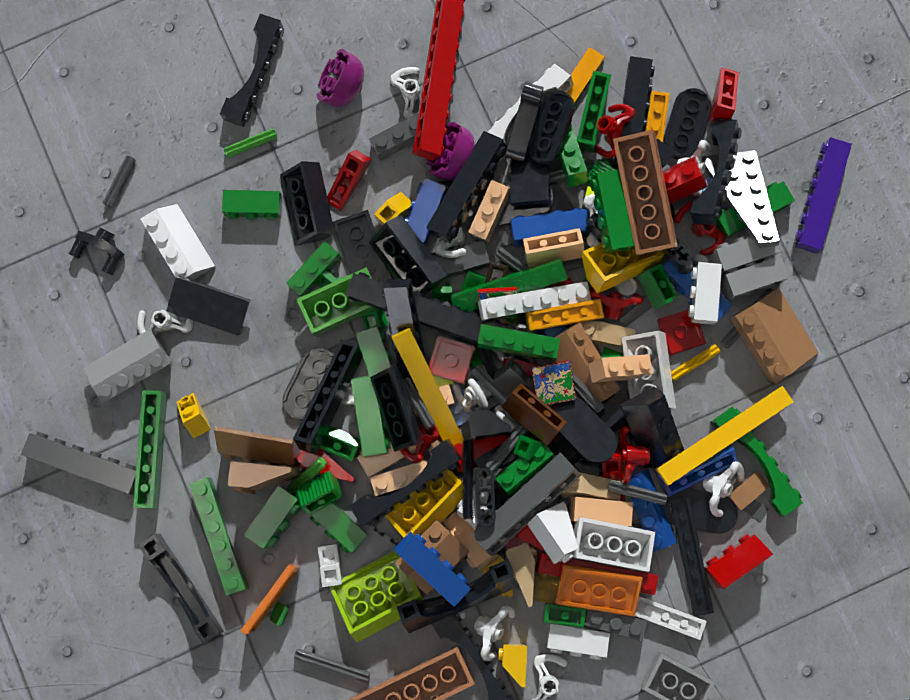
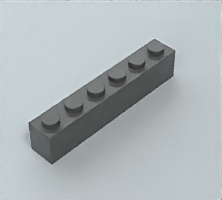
(80, 463)
(526, 504)

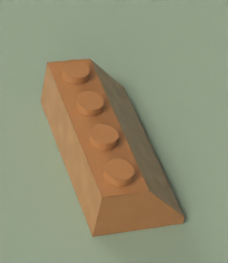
(579, 349)

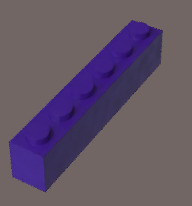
(823, 195)

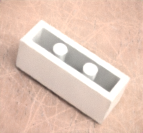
(705, 293)
(578, 641)

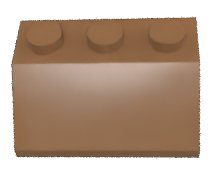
(445, 544)

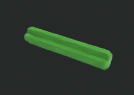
(250, 143)
(308, 474)

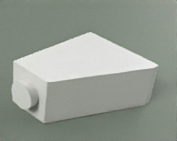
(555, 533)

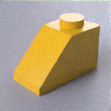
(514, 661)

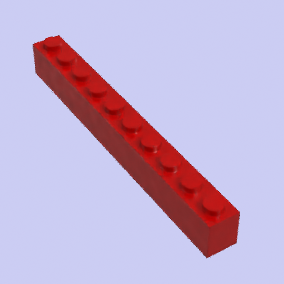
(438, 79)

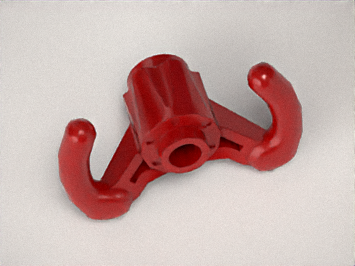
(613, 127)
(702, 230)
(615, 303)
(428, 437)
(631, 455)

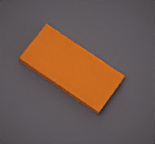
(598, 590)
(270, 599)

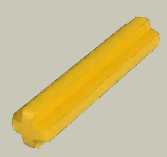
(695, 362)

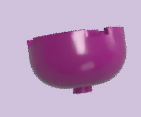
(350, 80)
(457, 149)

